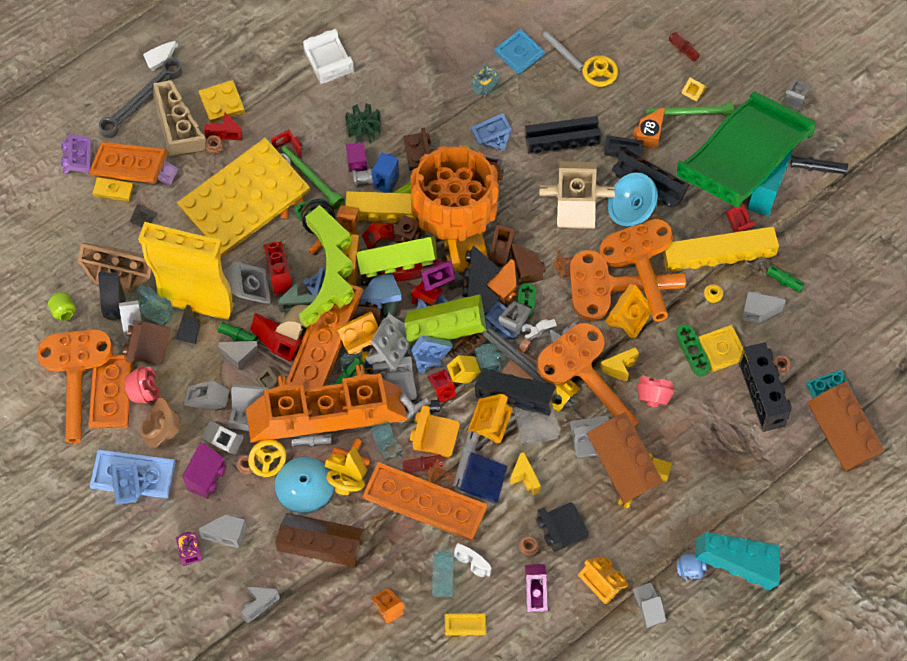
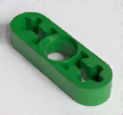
(692, 358)

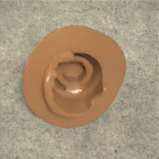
(160, 424)

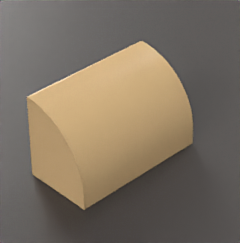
(291, 323)

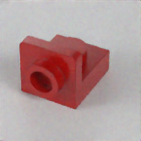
(429, 296)
(442, 385)

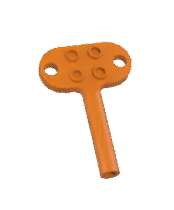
(636, 247)
(593, 284)
(74, 354)
(573, 356)

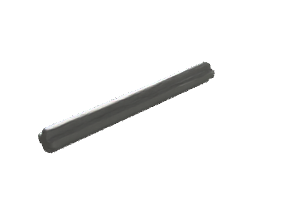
(518, 358)

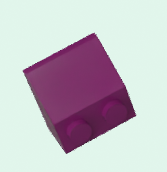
(204, 471)

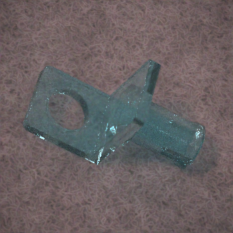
(384, 437)

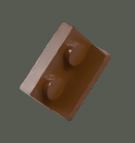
(416, 146)

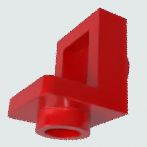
(739, 219)

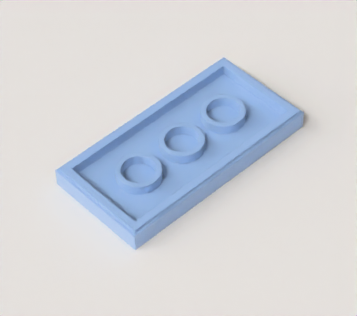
(160, 468)

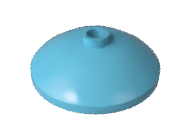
(629, 192)
(303, 496)

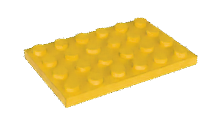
(244, 196)

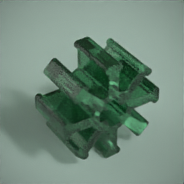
(363, 123)

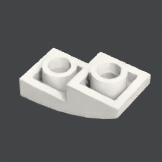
(478, 564)

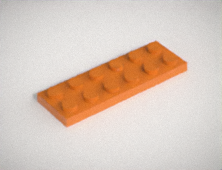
(322, 345)
(425, 501)

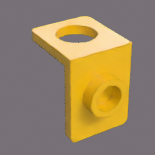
(565, 391)

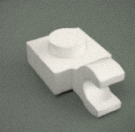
(541, 329)

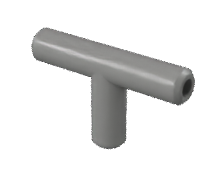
(412, 409)

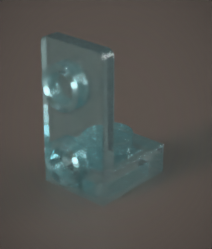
(443, 574)

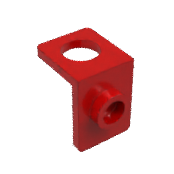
(288, 137)
(380, 231)

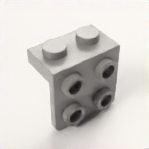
(401, 376)
(242, 398)

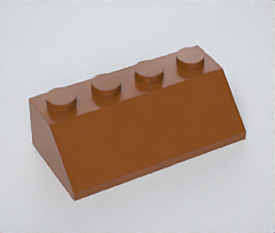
(845, 426)
(624, 457)

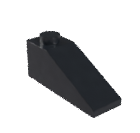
(110, 295)

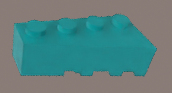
(765, 195)
(742, 557)

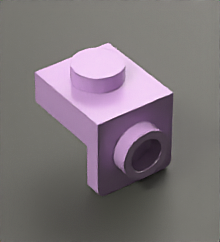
(167, 173)

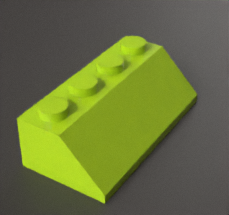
(397, 255)
(446, 320)

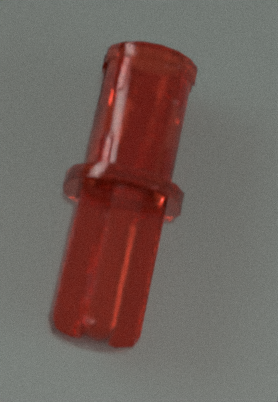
(683, 46)
(421, 463)

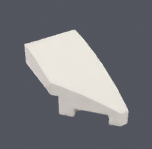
(158, 55)

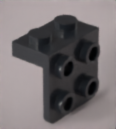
(561, 526)

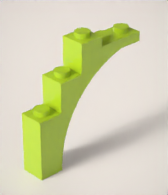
(338, 265)

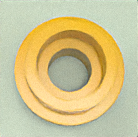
(713, 298)

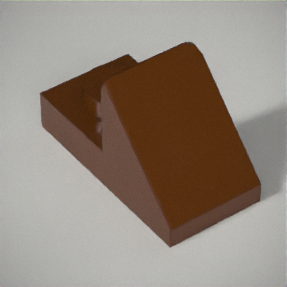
(501, 244)

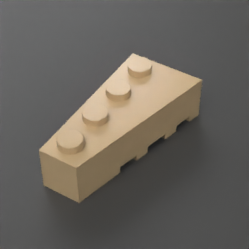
(177, 124)

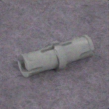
(312, 439)

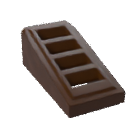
(471, 351)

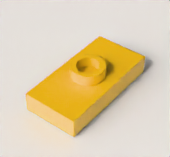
(113, 189)

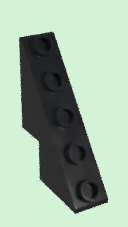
(478, 275)

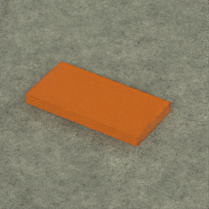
(128, 162)
(108, 395)

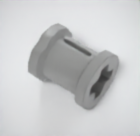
(362, 177)

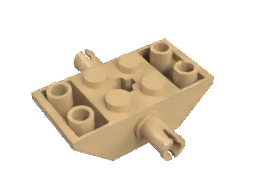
(577, 194)

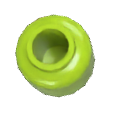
(61, 306)

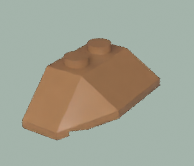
(101, 258)

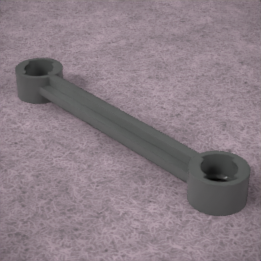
(139, 98)

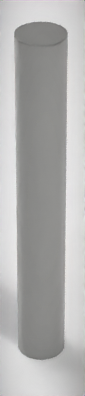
(571, 58)

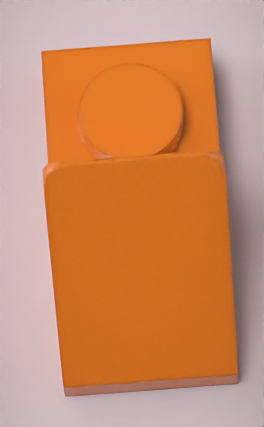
(347, 218)
(388, 605)

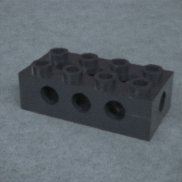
(764, 386)

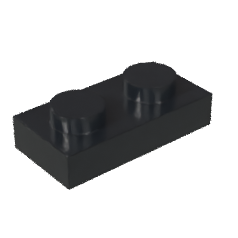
(615, 145)

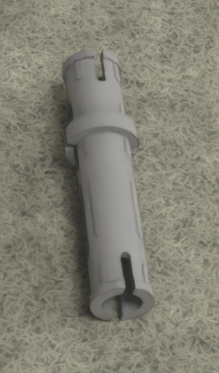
(469, 447)

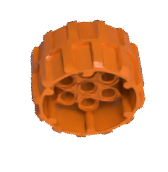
(454, 192)

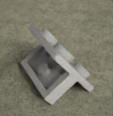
(387, 345)
(580, 439)

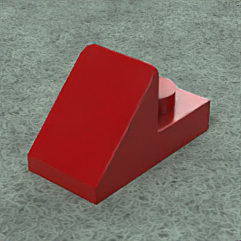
(227, 131)

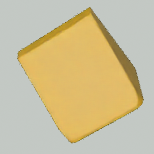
(693, 89)
(663, 468)

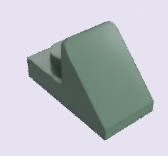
(292, 298)

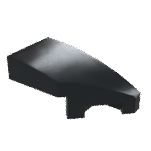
(189, 326)

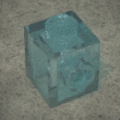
(488, 357)

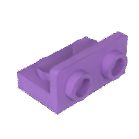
(75, 153)

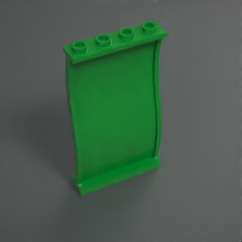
(745, 149)

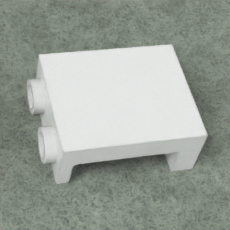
(327, 56)

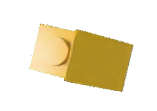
(616, 365)
(350, 466)
(524, 472)

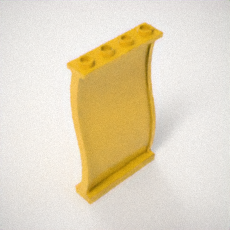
(187, 270)

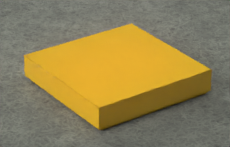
(721, 347)

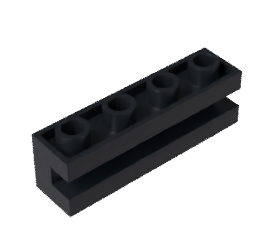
(562, 135)
(668, 186)
(521, 392)

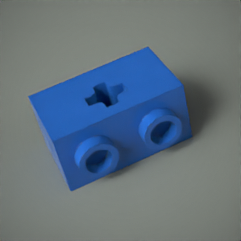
(385, 173)

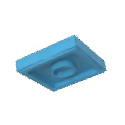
(519, 51)

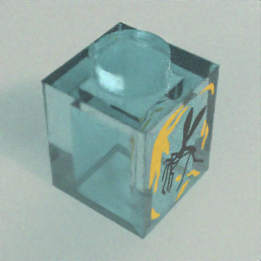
(485, 80)

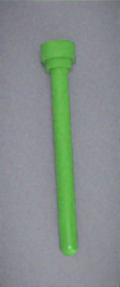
(725, 109)
(334, 198)

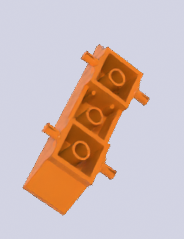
(301, 411)

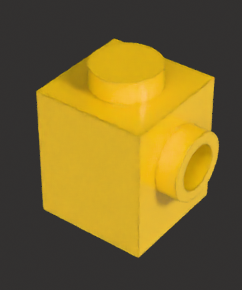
(463, 369)

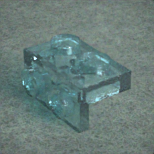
(154, 307)

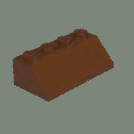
(319, 539)

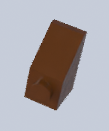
(527, 264)

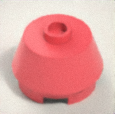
(142, 386)
(654, 391)

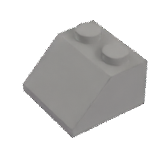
(248, 282)

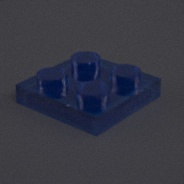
(483, 478)

